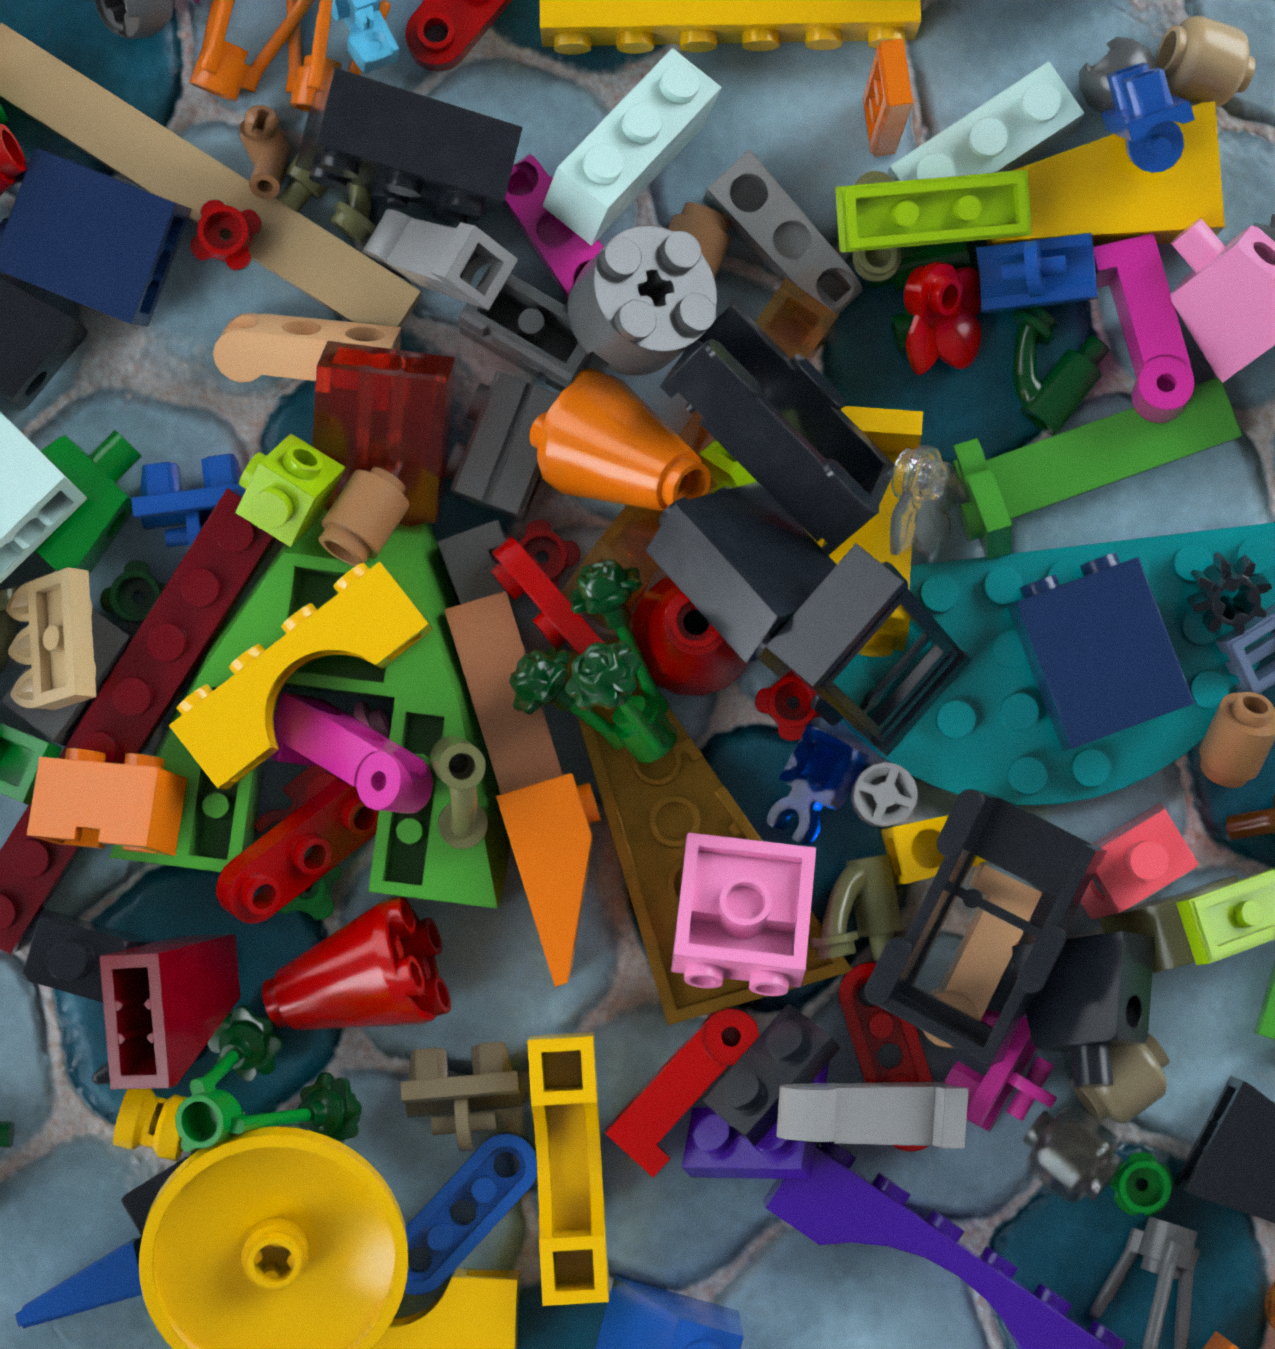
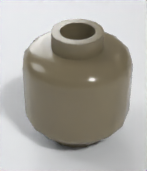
(1136, 1079)

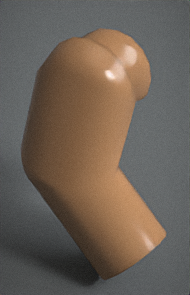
(266, 150)

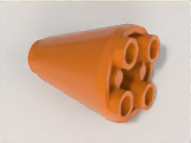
(614, 447)

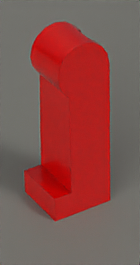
(679, 1084)

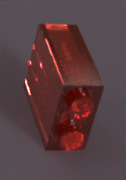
(386, 414)

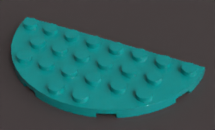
(992, 721)

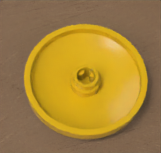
(274, 1246)

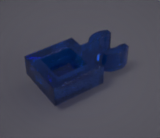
(820, 774)

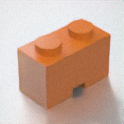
(107, 803)

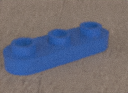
(491, 1196)

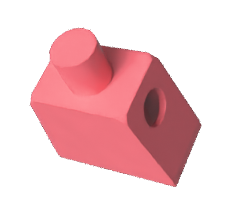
(1138, 863)

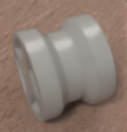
(897, 789)

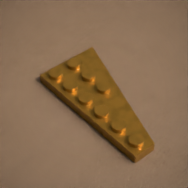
(649, 820)

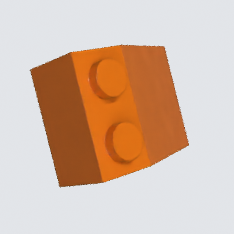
(553, 854)

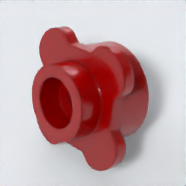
(220, 217)
(561, 553)
(774, 702)

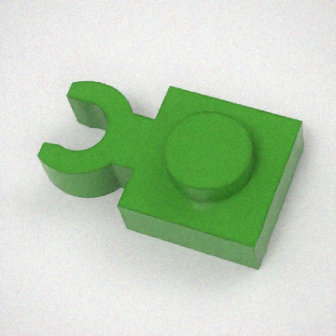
(984, 512)

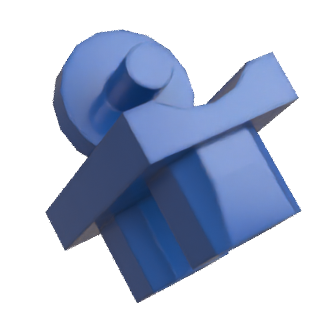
(1146, 116)
(1037, 273)
(166, 505)

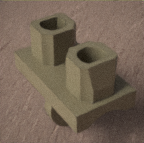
(435, 1093)

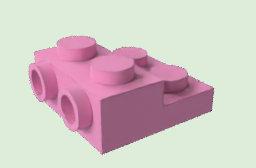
(744, 913)

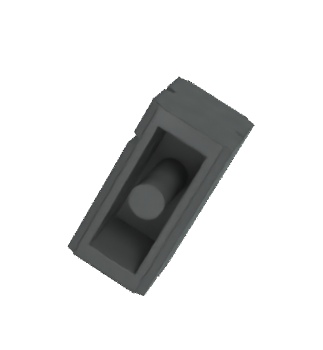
(527, 332)
(499, 462)

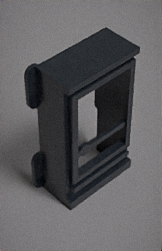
(782, 426)
(838, 624)
(1022, 846)

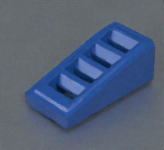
(97, 1285)

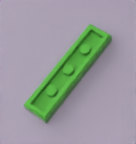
(1111, 451)

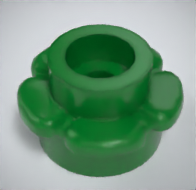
(1158, 1189)

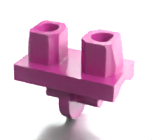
(991, 1093)

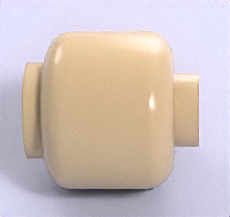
(1205, 60)

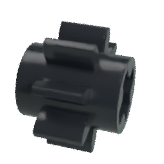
(1231, 577)

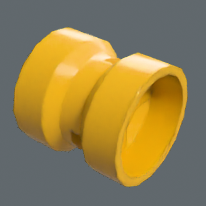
(149, 1123)

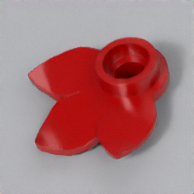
(944, 316)

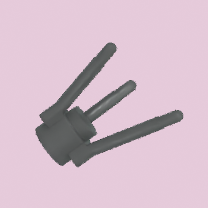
(1172, 1255)

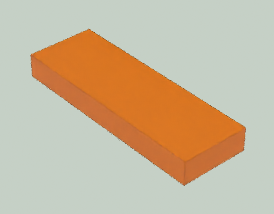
(887, 98)

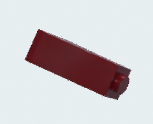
(165, 1006)

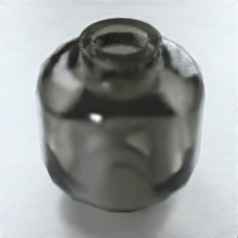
(1072, 1154)

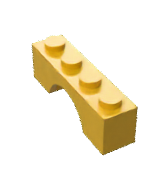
(234, 725)
(568, 1168)
(472, 1313)

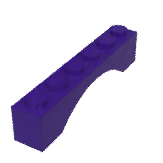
(849, 1208)

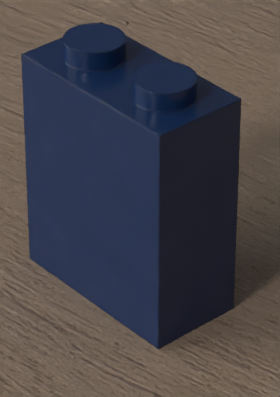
(90, 237)
(1099, 651)

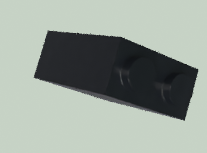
(739, 562)

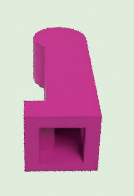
(554, 243)
(1148, 325)
(319, 733)

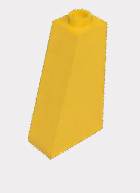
(1114, 200)

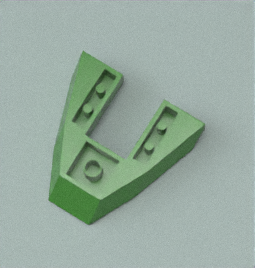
(428, 705)

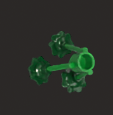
(602, 672)
(250, 1048)

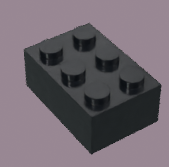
(407, 148)

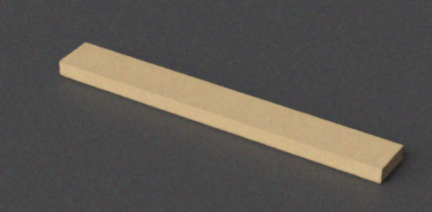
(180, 172)

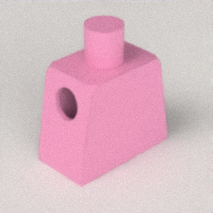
(1227, 295)

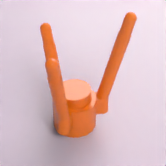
(222, 64)
(306, 79)

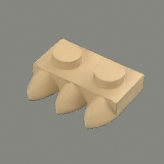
(55, 641)

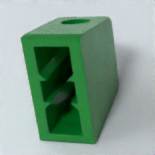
(97, 521)

